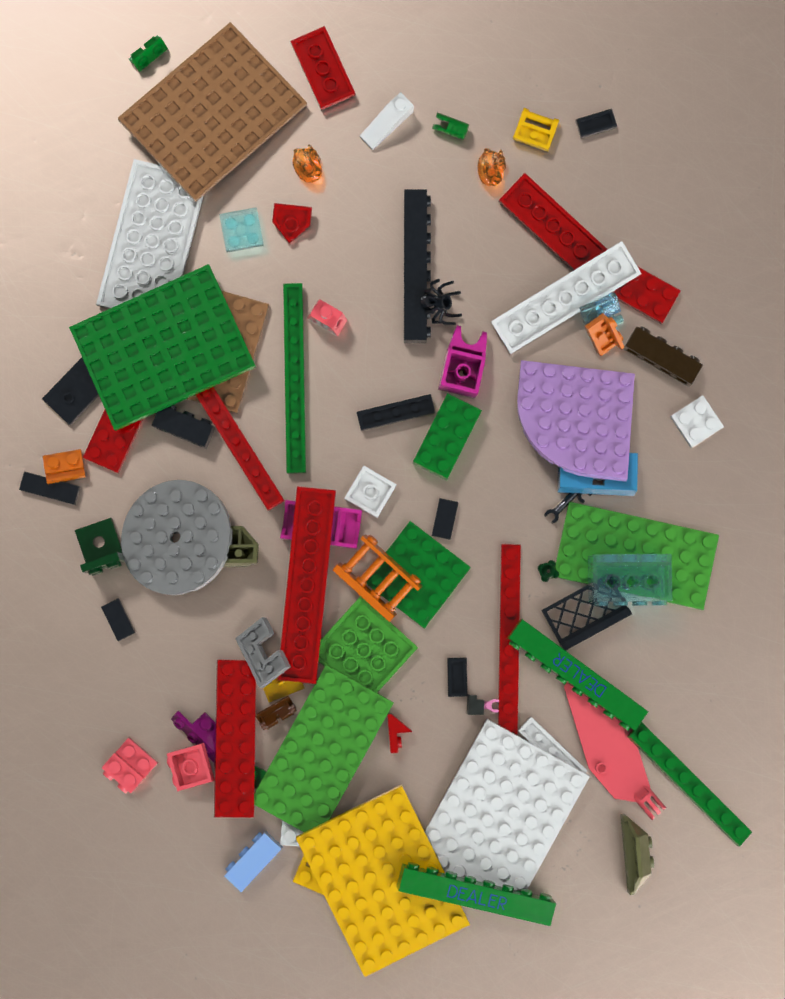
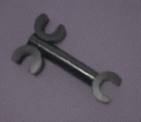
(563, 504)

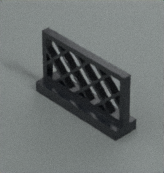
(590, 628)

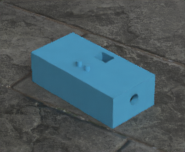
(579, 484)

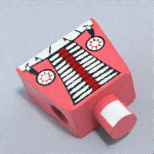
(327, 317)

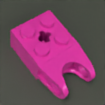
(465, 358)

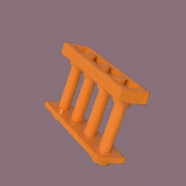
(359, 583)

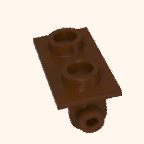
(280, 709)

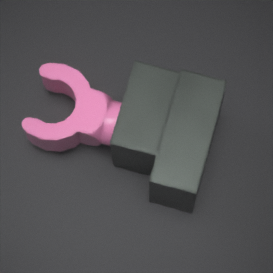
(477, 706)

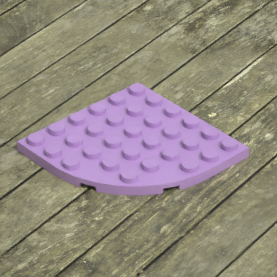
(578, 417)

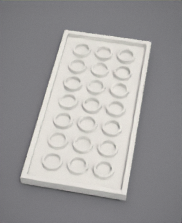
(150, 235)

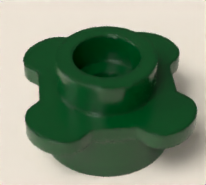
(542, 568)

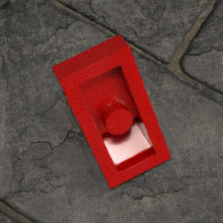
(396, 726)

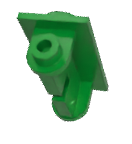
(153, 49)

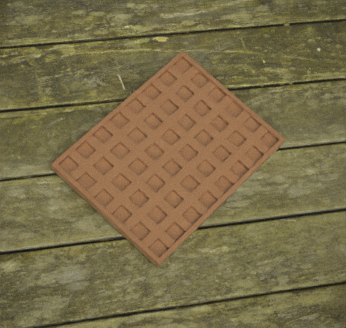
(212, 111)

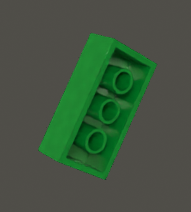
(446, 437)

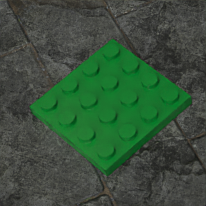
(431, 563)

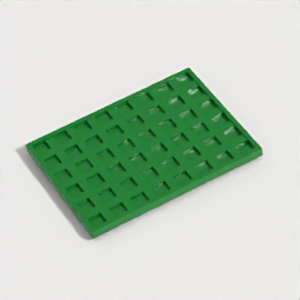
(162, 347)

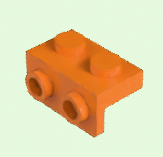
(604, 334)

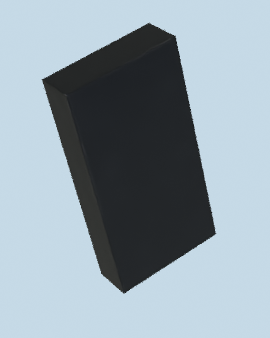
(596, 123)
(444, 519)
(118, 619)
(457, 677)

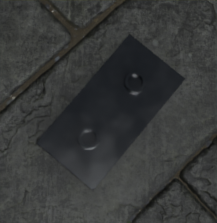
(72, 393)

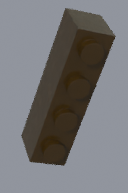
(663, 356)

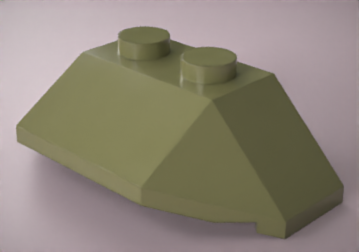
(243, 549)
(636, 854)

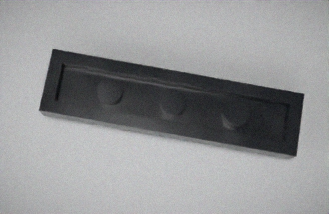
(395, 412)

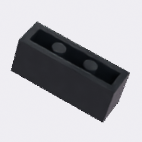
(184, 426)

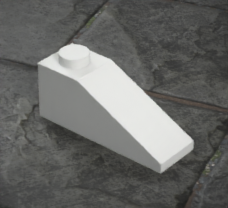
(387, 120)

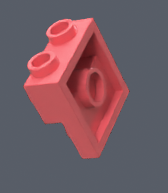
(129, 766)
(190, 767)

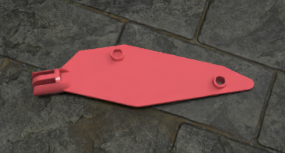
(611, 754)

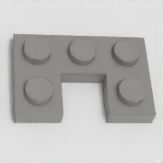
(262, 667)

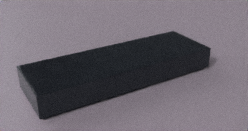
(59, 491)

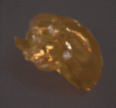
(307, 164)
(491, 167)

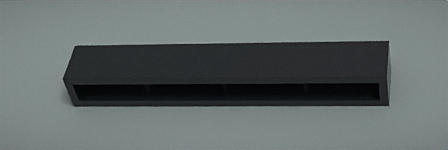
(415, 264)

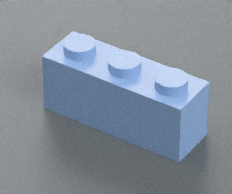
(252, 860)

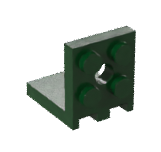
(96, 558)

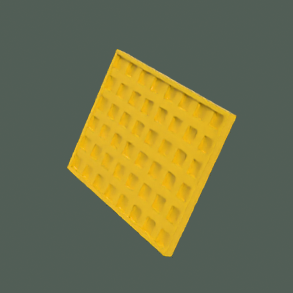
(358, 871)

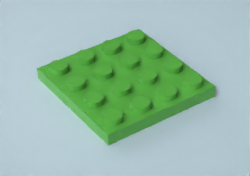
(365, 646)

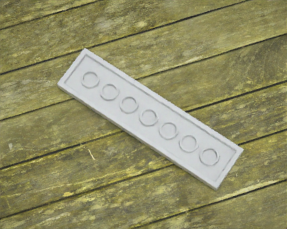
(565, 297)

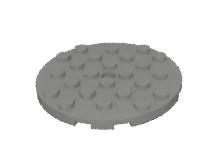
(202, 544)

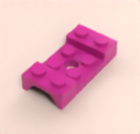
(344, 529)

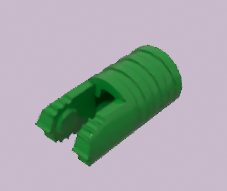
(455, 127)

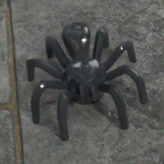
(441, 302)

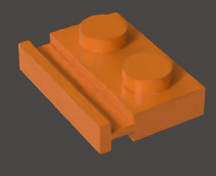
(64, 466)

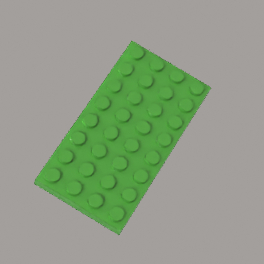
(603, 531)
(322, 751)

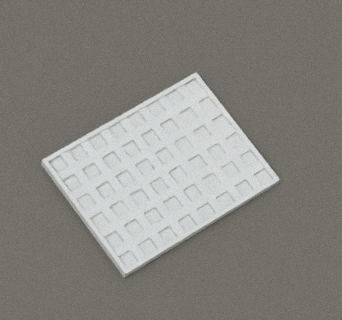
(503, 809)

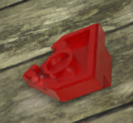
(291, 219)

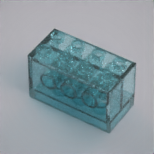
(637, 568)

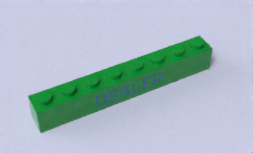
(577, 674)
(476, 894)

